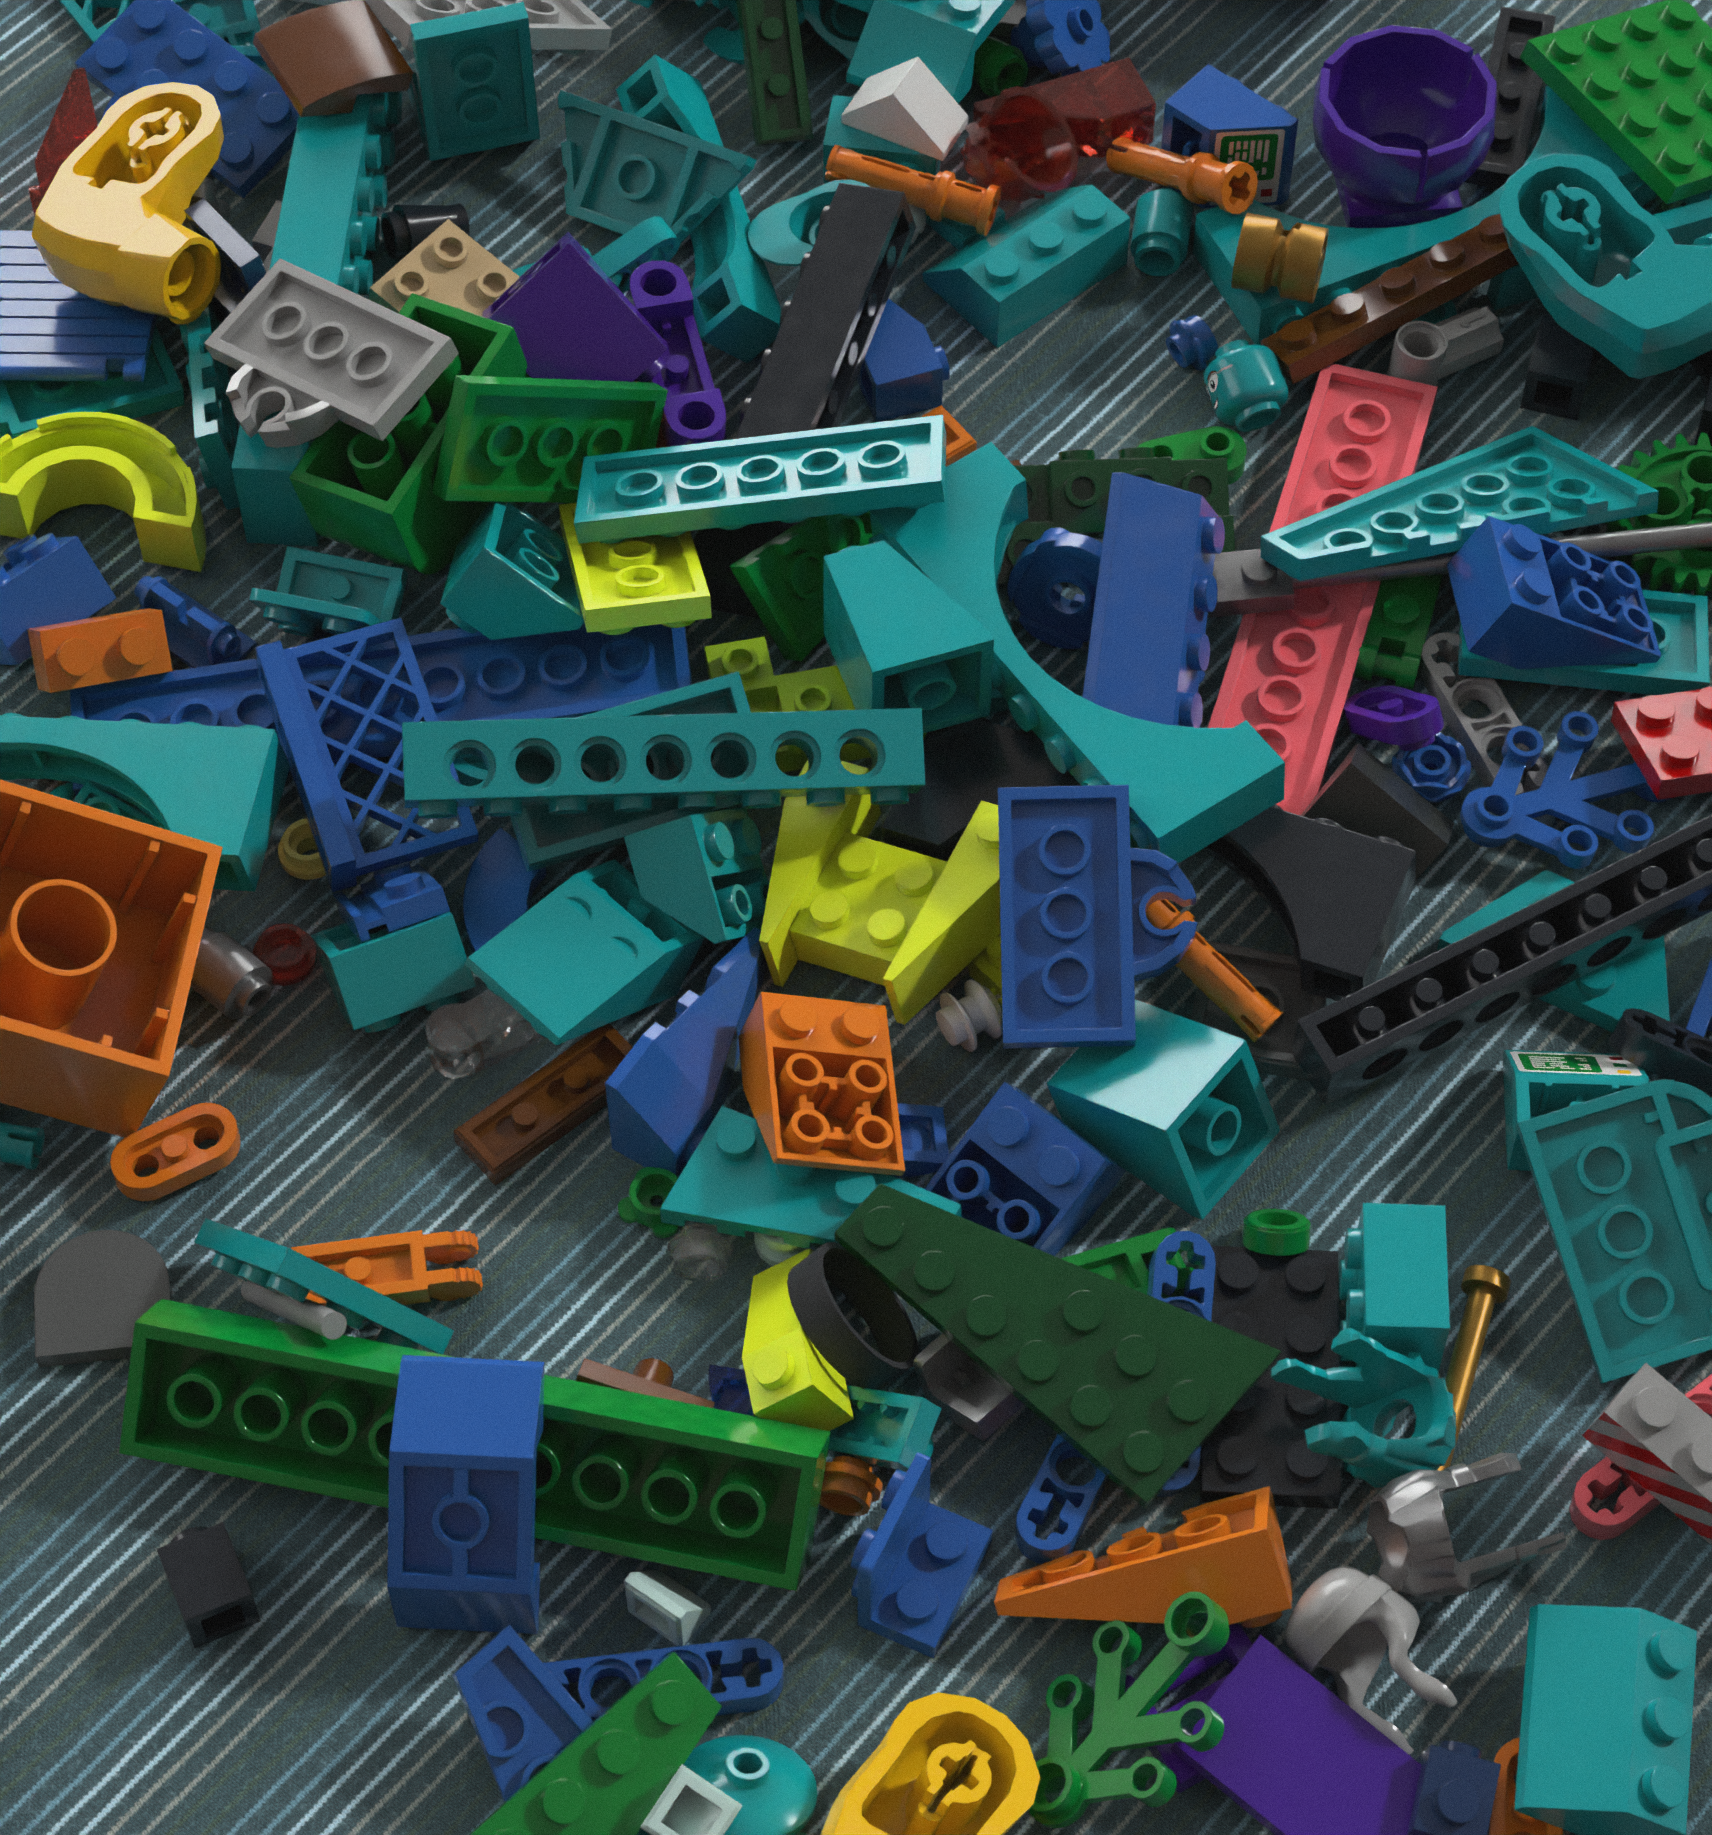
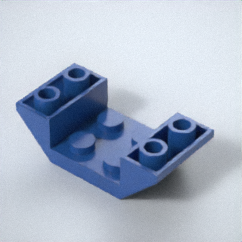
(465, 1494)

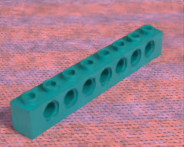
(889, 735)

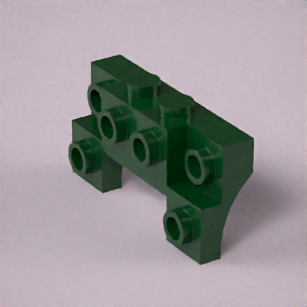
(1077, 489)

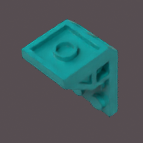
(474, 81)

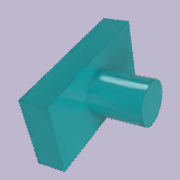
(885, 1428)

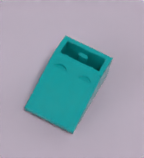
(587, 955)

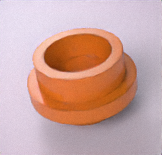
(849, 1486)

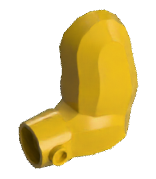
(121, 202)
(940, 1772)

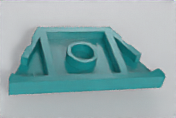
(637, 169)
(1600, 996)

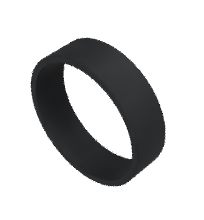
(833, 1333)

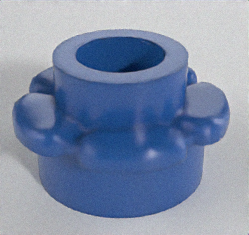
(1191, 342)

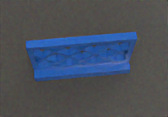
(311, 762)

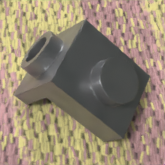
(963, 1389)

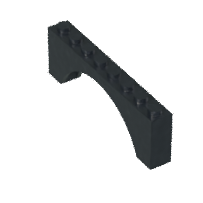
(1324, 883)

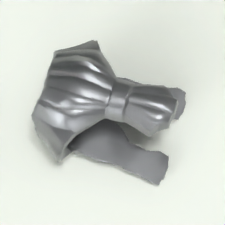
(1415, 1538)

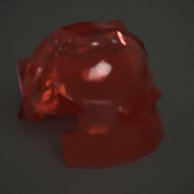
(1021, 147)

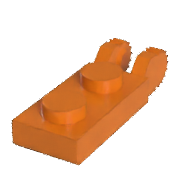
(398, 1265)

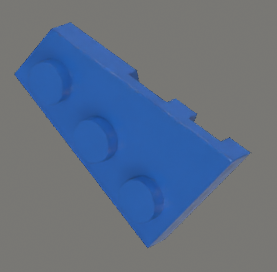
(517, 1710)

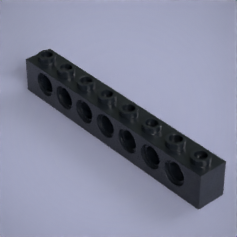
(1507, 964)

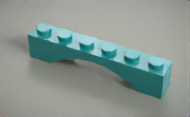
(731, 283)

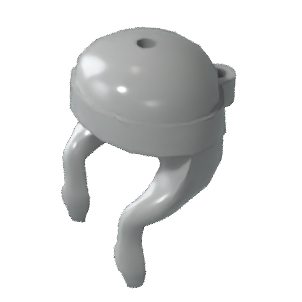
(1346, 1628)

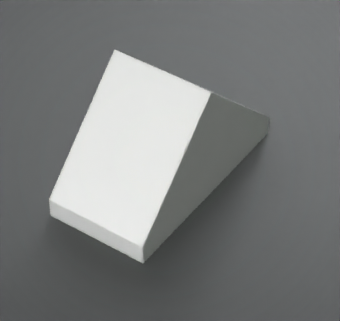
(908, 109)

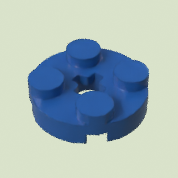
(1036, 591)

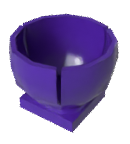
(1403, 124)

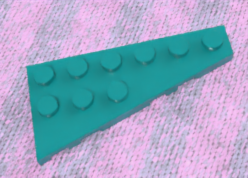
(1434, 512)

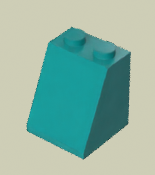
(904, 638)
(1173, 1108)

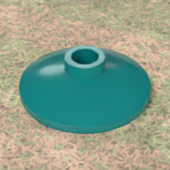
(763, 1777)

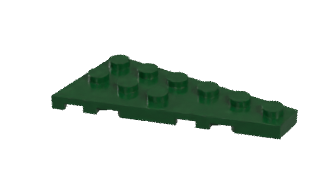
(1089, 1356)

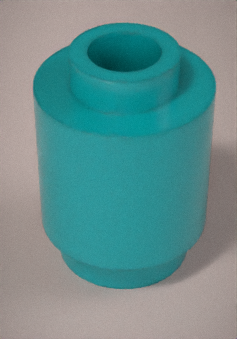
(1161, 231)

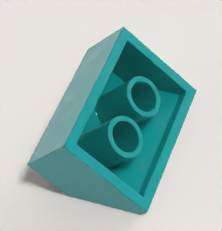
(1034, 262)
(511, 577)
(1606, 1720)

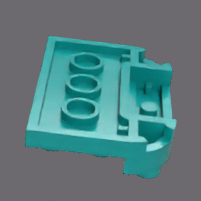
(1631, 1219)

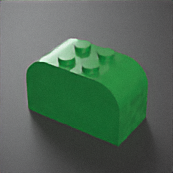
(381, 491)

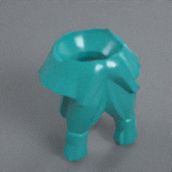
(1374, 1399)

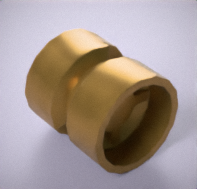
(1279, 258)

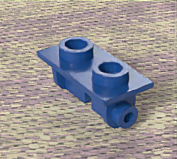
(191, 629)

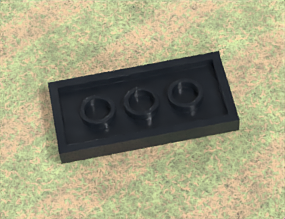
(1262, 1442)

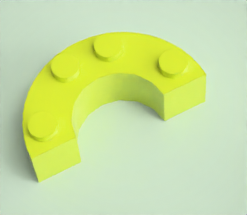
(109, 463)

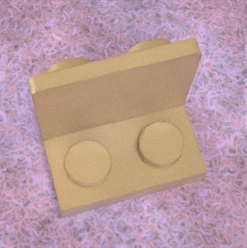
(447, 270)

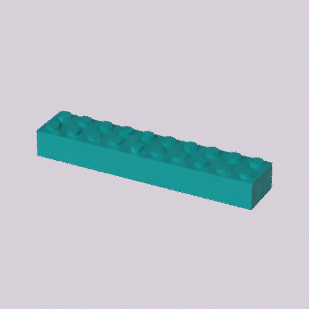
(327, 230)

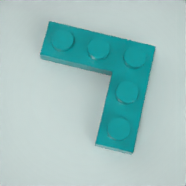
(296, 1275)

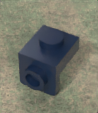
(1453, 1791)

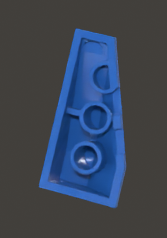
(682, 1073)

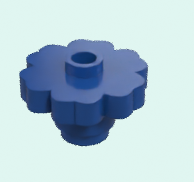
(1062, 35)

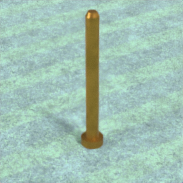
(1484, 1289)

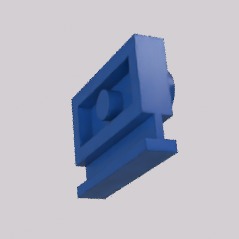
(394, 899)

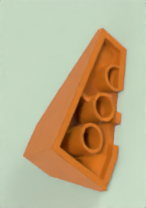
(1222, 1550)

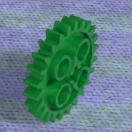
(1684, 498)

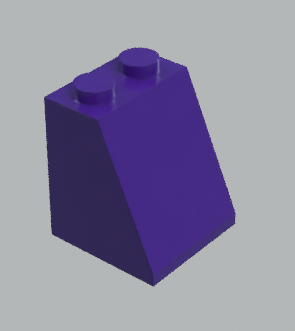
(577, 321)

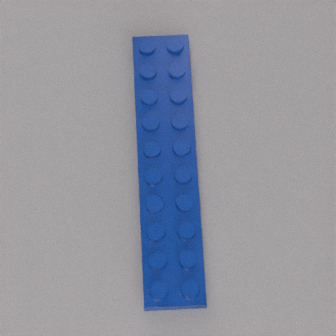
(463, 672)

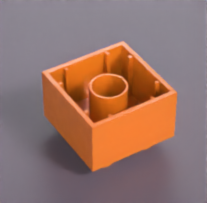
(94, 956)

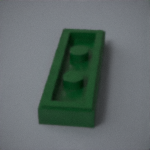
(775, 71)

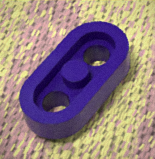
(1394, 716)

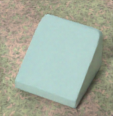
(665, 1605)
(691, 1808)

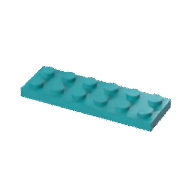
(762, 480)

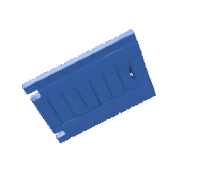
(59, 332)

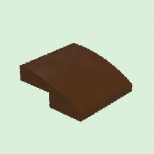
(332, 57)

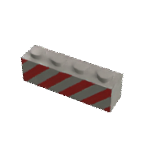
(1661, 1445)

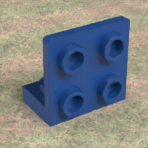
(916, 1563)

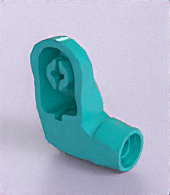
(1608, 264)

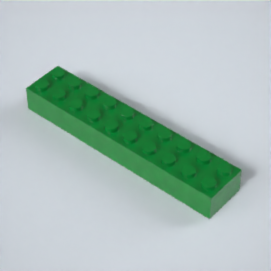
(610, 1464)

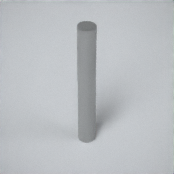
(307, 1314)

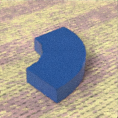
(497, 889)

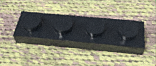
(1516, 94)

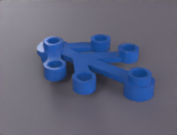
(1557, 797)

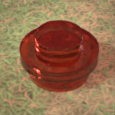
(287, 953)

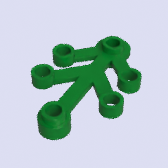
(1121, 1716)

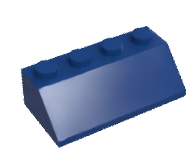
(1153, 602)

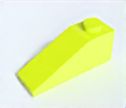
(781, 1364)

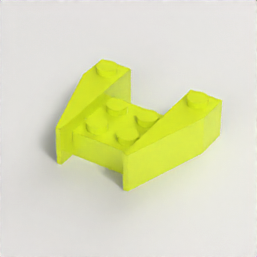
(877, 905)

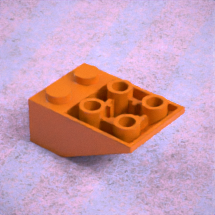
(822, 1083)

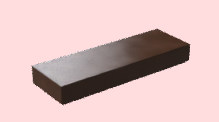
(543, 1105)

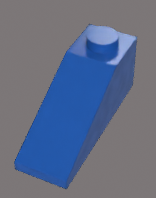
(902, 367)

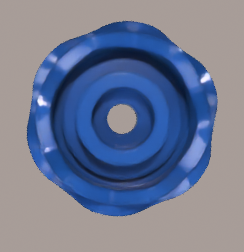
(1447, 759)

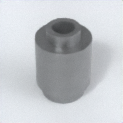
(230, 976)

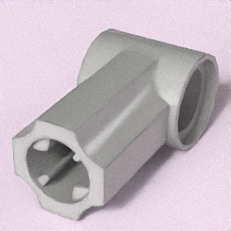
(1432, 351)

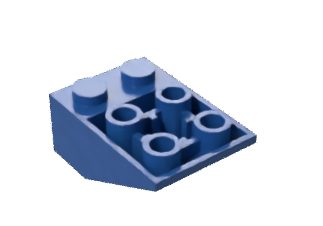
(1547, 602)
(1026, 1173)

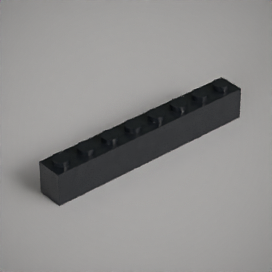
(816, 351)

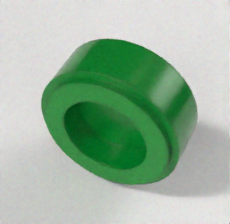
(1276, 1232)

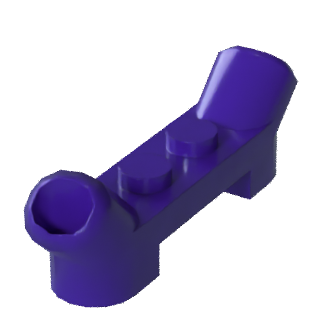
(692, 405)

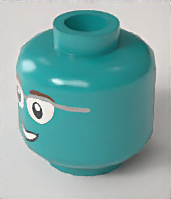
(1246, 385)

